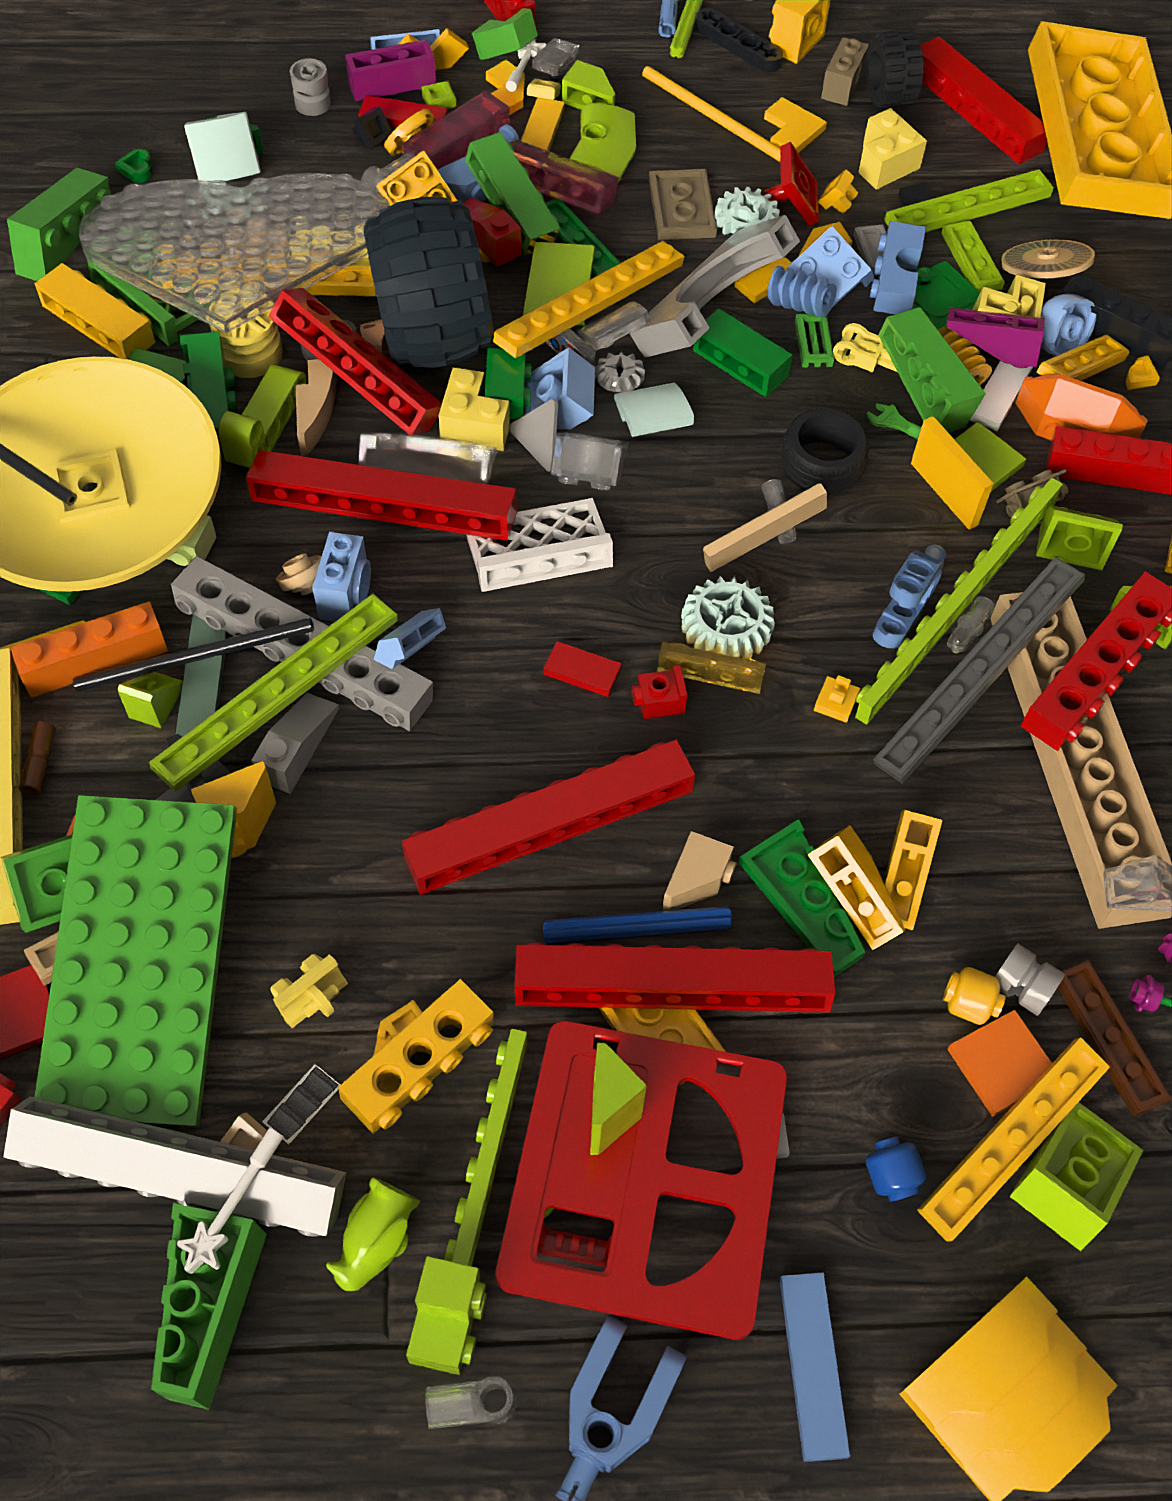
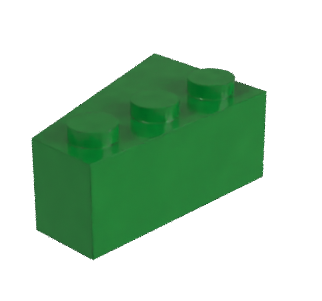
(209, 375)

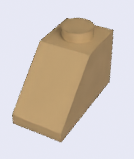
(699, 872)

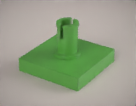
(38, 881)

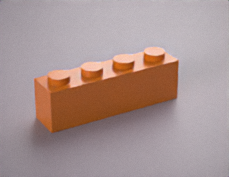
(88, 648)

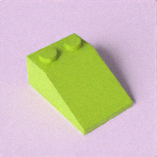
(1078, 1176)

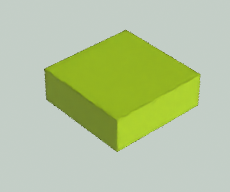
(439, 95)

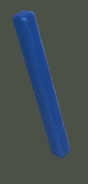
(637, 924)

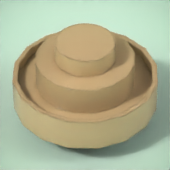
(299, 574)

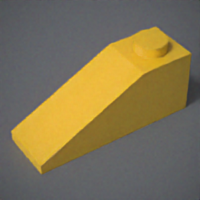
(910, 863)
(858, 886)

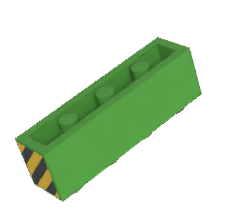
(510, 189)

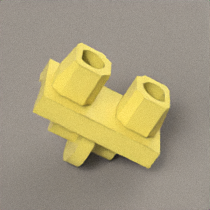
(311, 991)

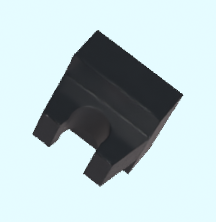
(372, 127)

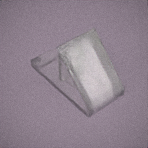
(1140, 885)

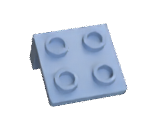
(835, 259)

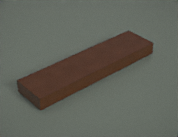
(1112, 1039)

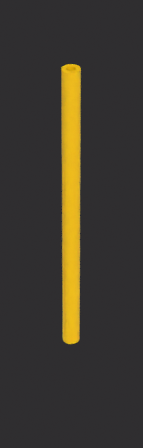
(712, 112)

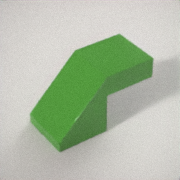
(504, 37)

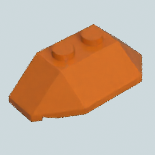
(1074, 404)

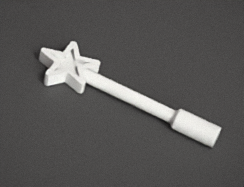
(525, 53)
(207, 1241)

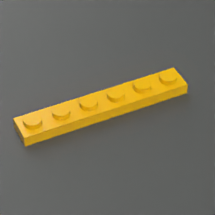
(1013, 1139)

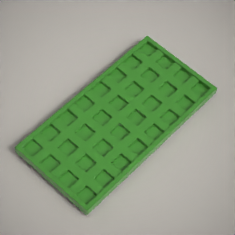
(137, 959)

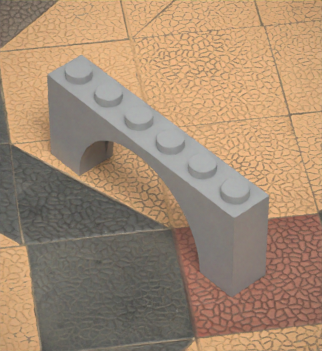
(677, 318)

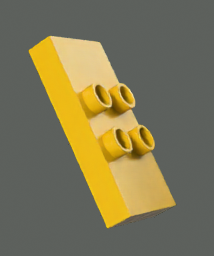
(1103, 119)

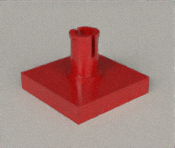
(797, 185)

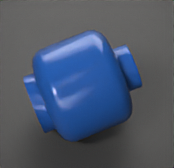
(895, 1169)

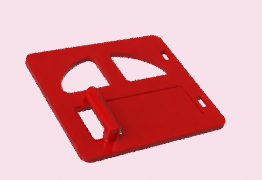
(631, 1177)

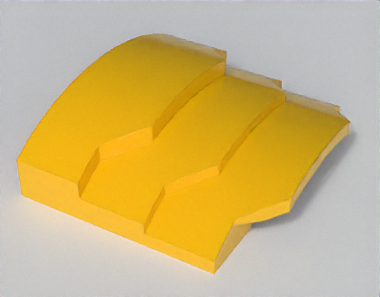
(1015, 1397)

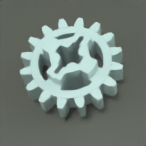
(744, 209)

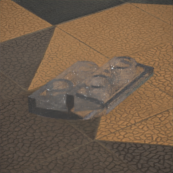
(614, 325)

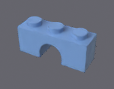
(901, 250)

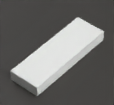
(1000, 395)

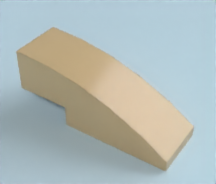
(314, 404)

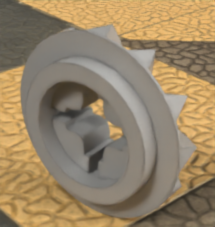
(630, 379)

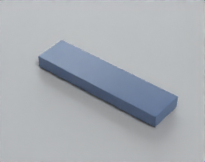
(814, 1368)

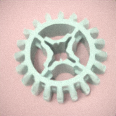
(736, 614)

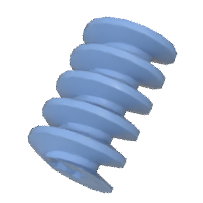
(799, 293)

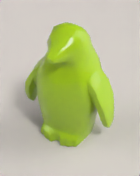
(373, 1235)

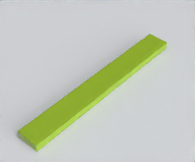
(272, 693)

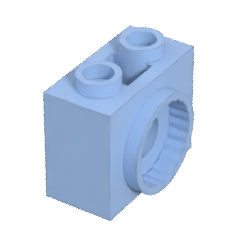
(341, 576)

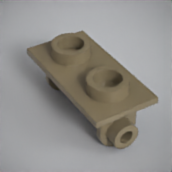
(1019, 493)

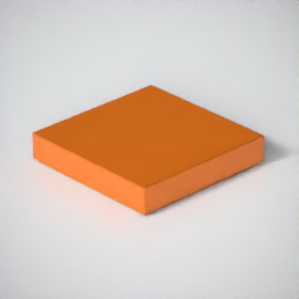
(1000, 1061)

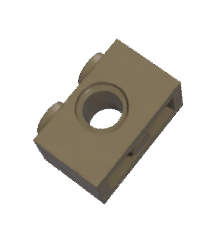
(844, 71)

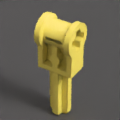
(865, 349)

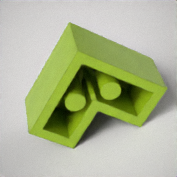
(446, 1305)

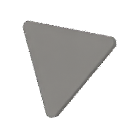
(538, 432)

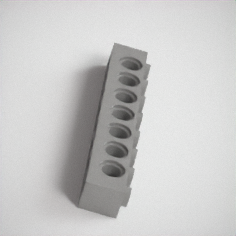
(221, 598)

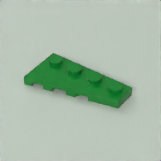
(802, 895)

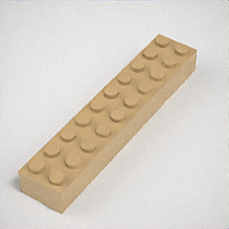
(1091, 778)

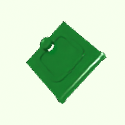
(945, 291)

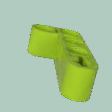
(262, 418)

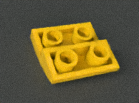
(415, 180)

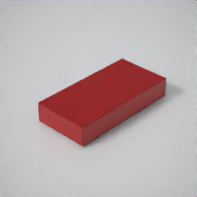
(582, 669)

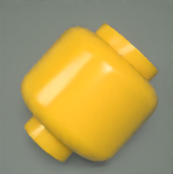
(974, 995)

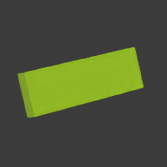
(972, 256)

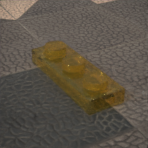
(712, 667)

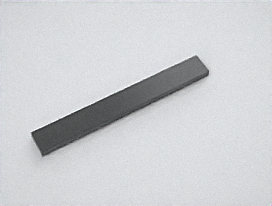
(978, 670)

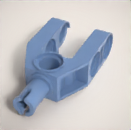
(910, 593)
(583, 1417)

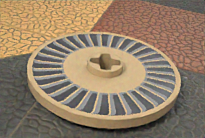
(1048, 258)

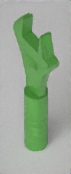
(891, 418)

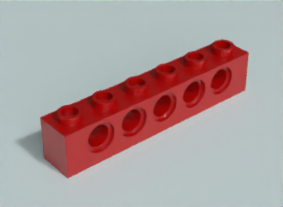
(356, 361)
(1100, 662)

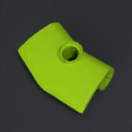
(606, 138)

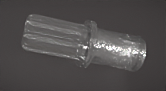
(774, 496)
(970, 625)

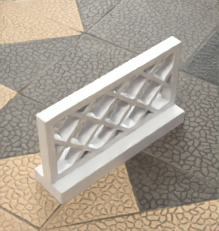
(544, 560)

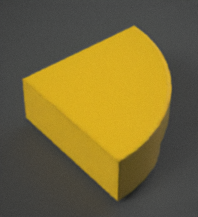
(1142, 374)

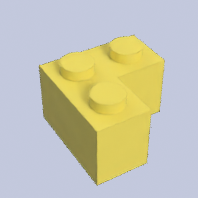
(890, 149)
(1022, 298)
(471, 415)

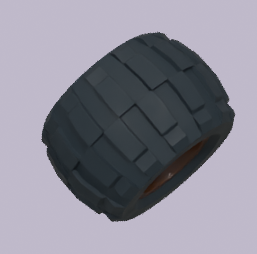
(429, 281)

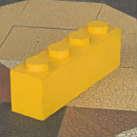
(94, 312)

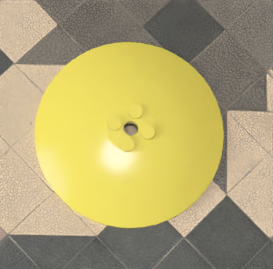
(113, 427)

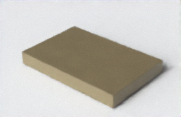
(682, 204)

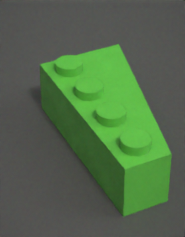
(931, 370)
(202, 1307)

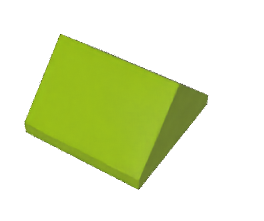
(616, 1099)

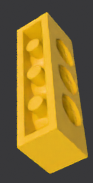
(455, 1007)

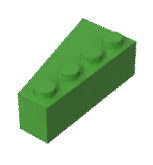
(48, 226)

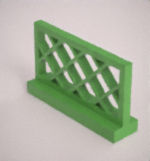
(158, 311)

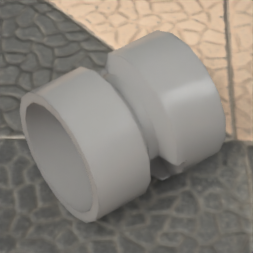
(310, 87)
(1028, 979)

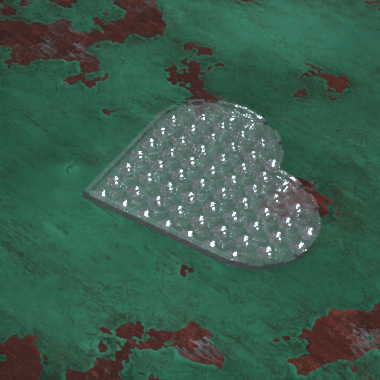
(227, 247)

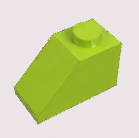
(586, 85)

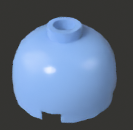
(1066, 323)

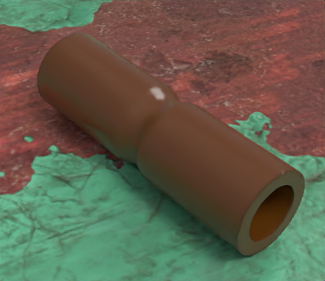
(36, 762)

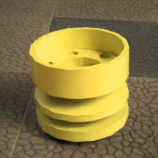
(252, 346)

